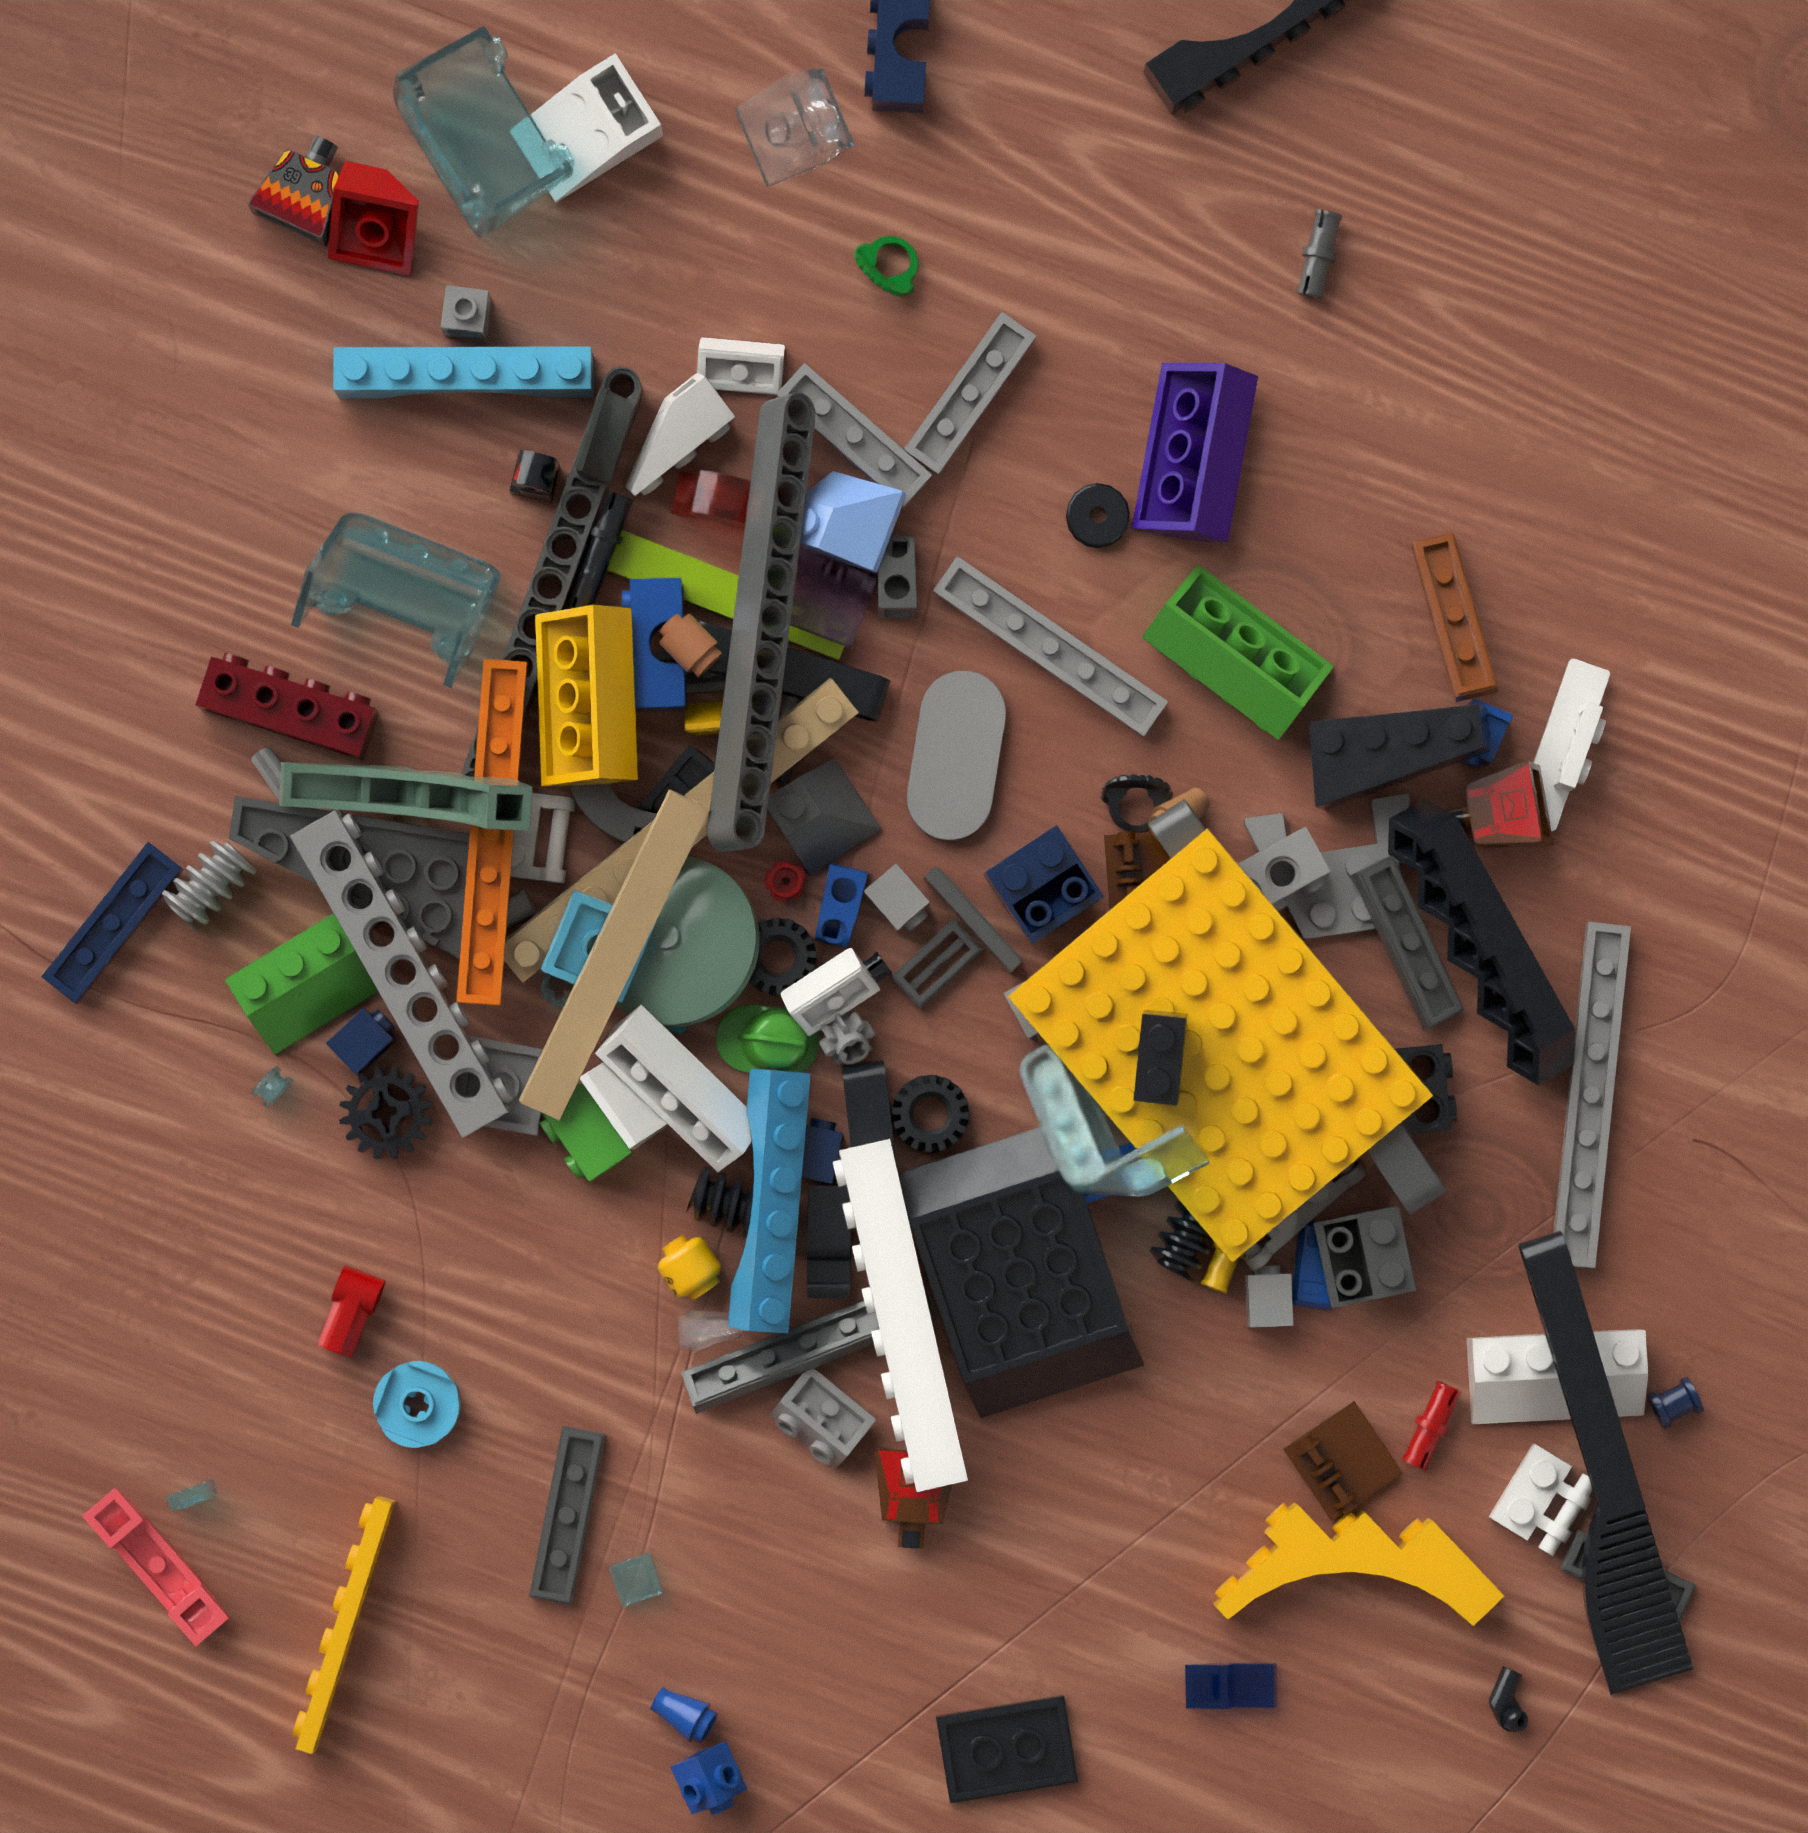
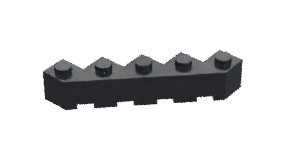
(1484, 940)

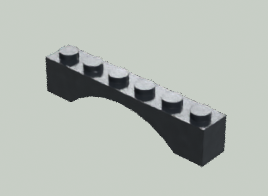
(1194, 67)

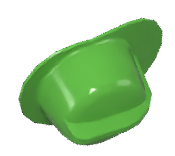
(765, 1040)

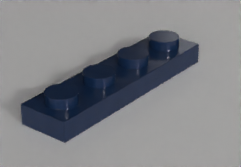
(112, 923)

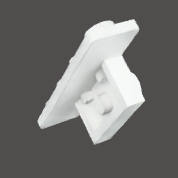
(1569, 732)

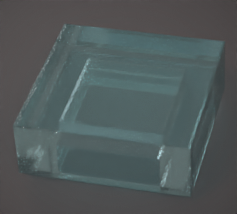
(191, 1496)
(636, 1579)

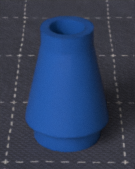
(685, 1714)

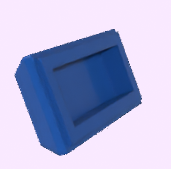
(1308, 1278)

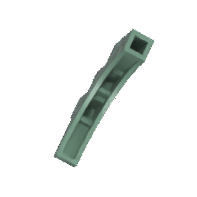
(410, 792)

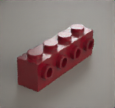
(287, 707)

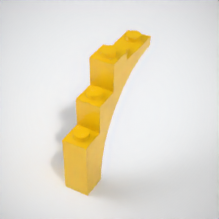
(1360, 1546)

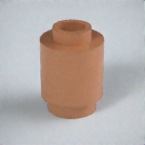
(689, 644)

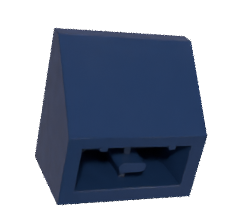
(1043, 884)

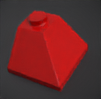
(372, 220)

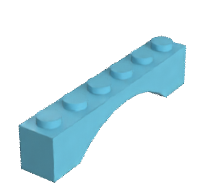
(425, 370)

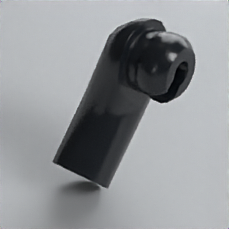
(1504, 1704)

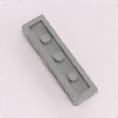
(970, 393)
(857, 436)

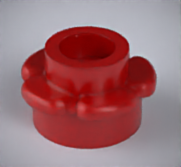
(774, 877)

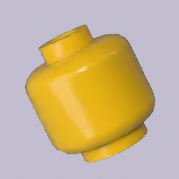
(689, 1267)

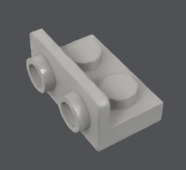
(822, 1418)

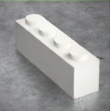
(677, 1087)

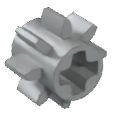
(847, 1038)

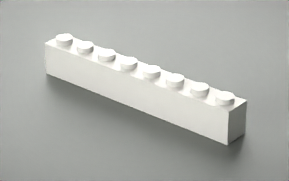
(902, 1316)

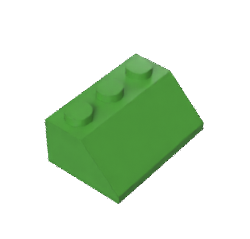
(302, 984)

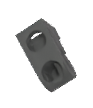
(897, 579)

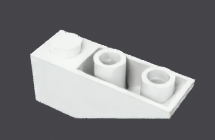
(682, 424)

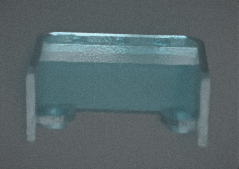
(402, 578)
(1084, 1140)

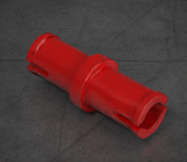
(1431, 1425)

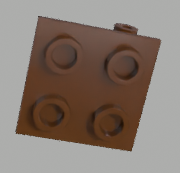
(1131, 861)
(1342, 1461)

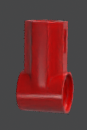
(353, 1302)

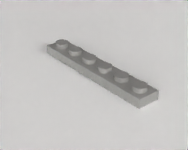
(1050, 647)

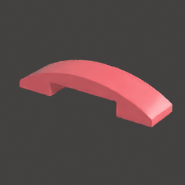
(157, 1565)

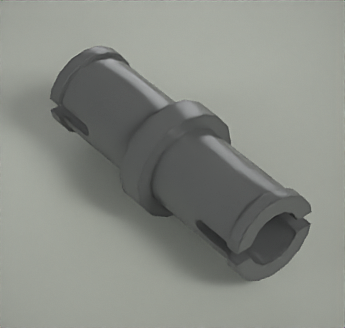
(1319, 254)

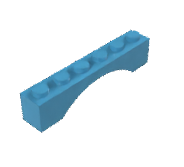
(778, 1128)

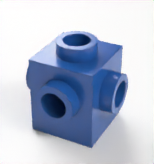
(709, 1779)

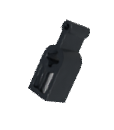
(828, 1243)

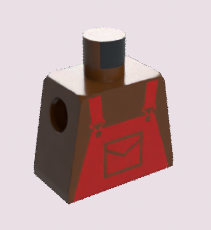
(1507, 809)
(904, 1503)

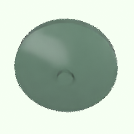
(698, 949)

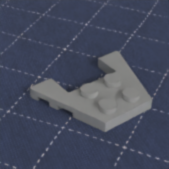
(1338, 904)

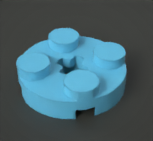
(439, 1393)

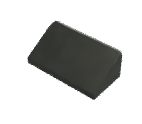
(603, 436)

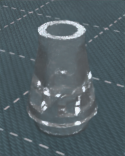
(704, 1329)

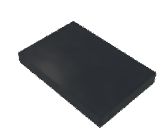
(1006, 1748)

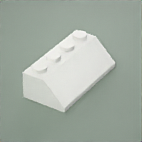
(1518, 1381)

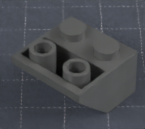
(1364, 1256)

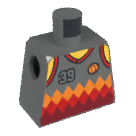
(300, 191)

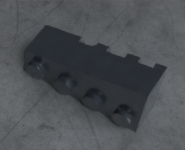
(1381, 750)

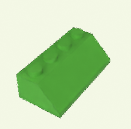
(1237, 651)

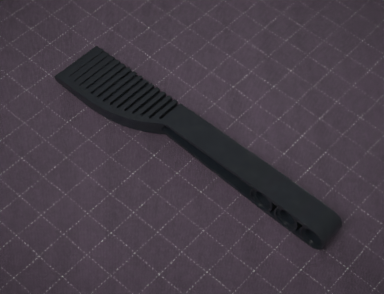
(1621, 1565)

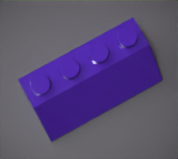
(1195, 451)

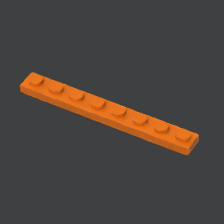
(491, 849)

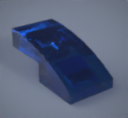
(1231, 1685)

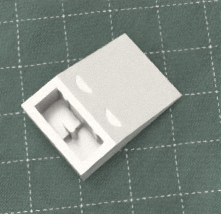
(599, 121)

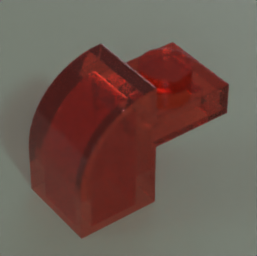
(712, 498)

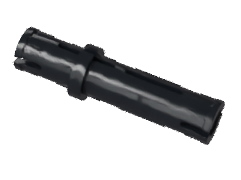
(600, 550)

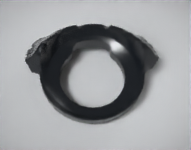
(1117, 789)

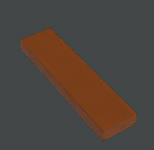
(1454, 617)

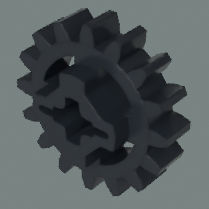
(367, 1116)

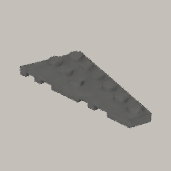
(418, 862)

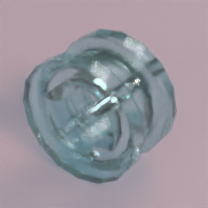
(549, 994)
(272, 1086)

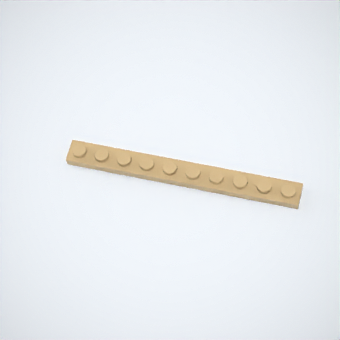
(796, 736)

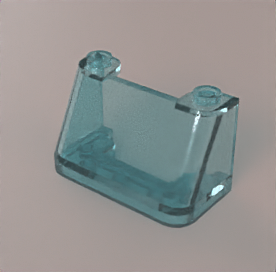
(479, 131)

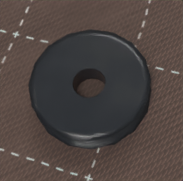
(1104, 498)

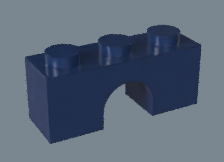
(896, 82)

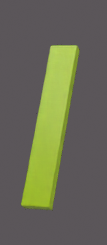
(702, 584)

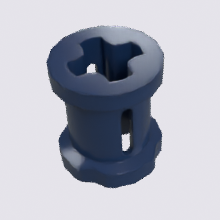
(1675, 1403)

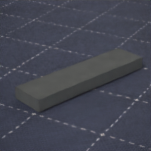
(1407, 942)
(567, 1515)

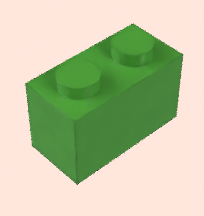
(587, 1136)

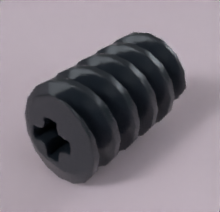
(721, 1201)
(1181, 1244)

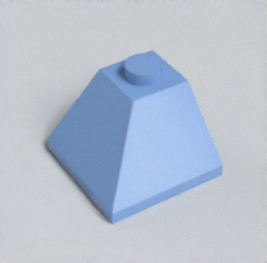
(850, 520)

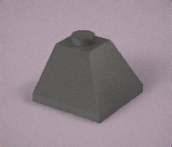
(821, 816)

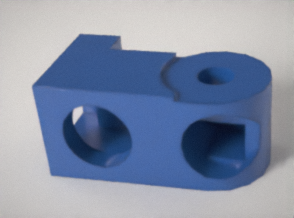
(840, 905)

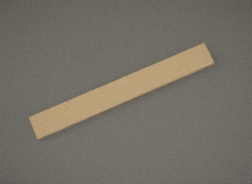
(614, 954)

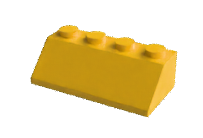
(586, 696)

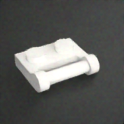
(526, 841)

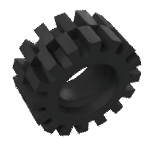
(804, 950)
(935, 1087)

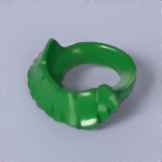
(896, 285)

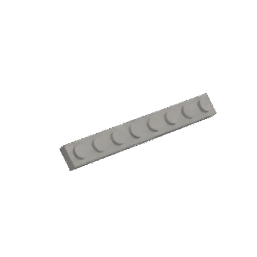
(1591, 1089)

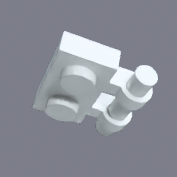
(1532, 1491)

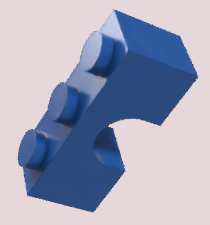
(656, 683)

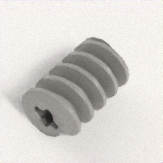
(208, 883)

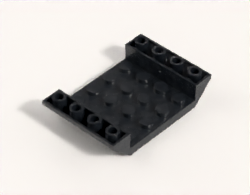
(1017, 1273)

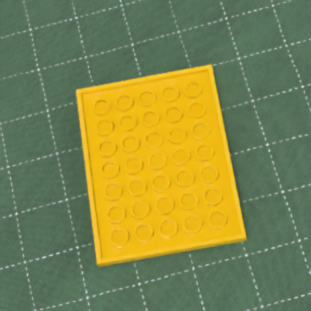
(1277, 1056)

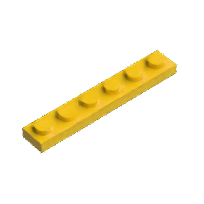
(337, 1641)

